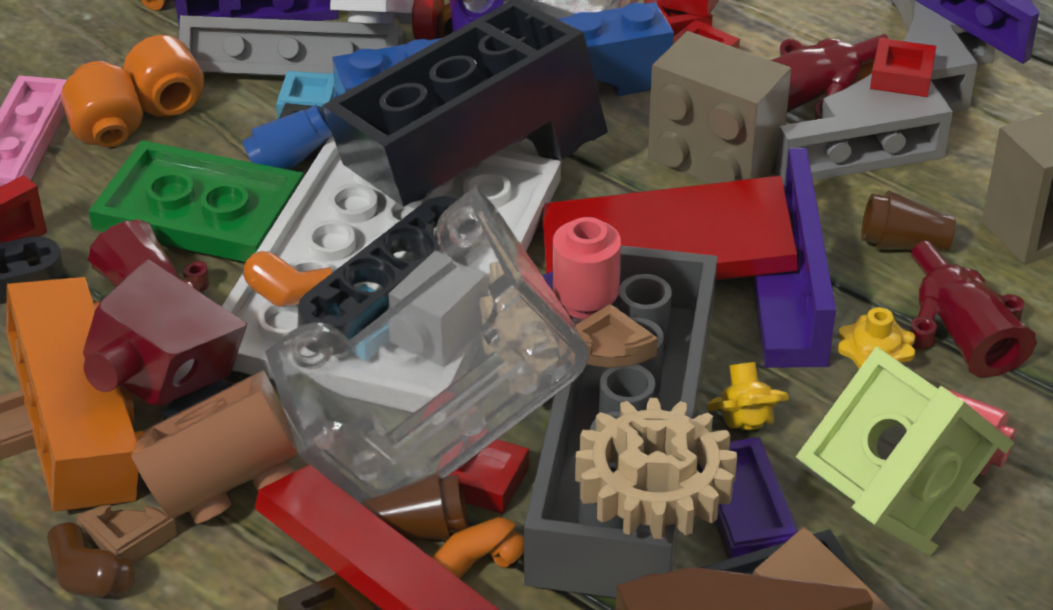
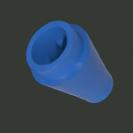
(288, 139)

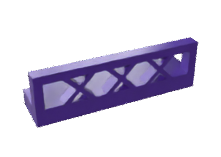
(798, 306)

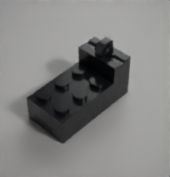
(467, 99)

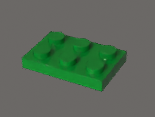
(196, 199)

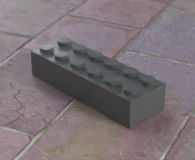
(562, 537)

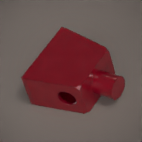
(160, 338)

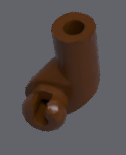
(84, 569)

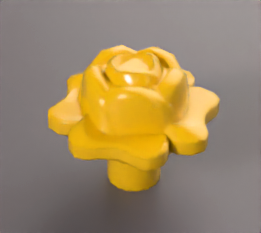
(873, 330)
(747, 401)

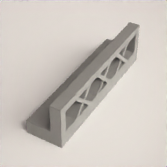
(277, 45)

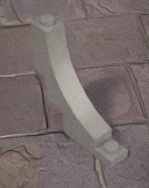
(886, 129)

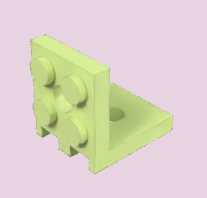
(926, 470)

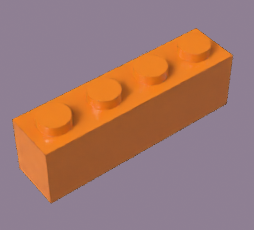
(77, 430)

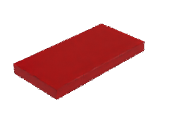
(735, 220)

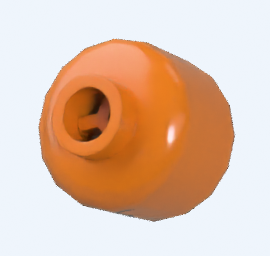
(164, 75)
(100, 102)

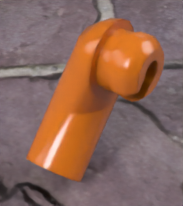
(278, 280)
(471, 544)

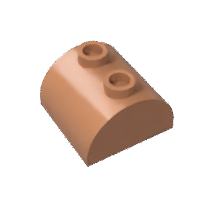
(215, 448)

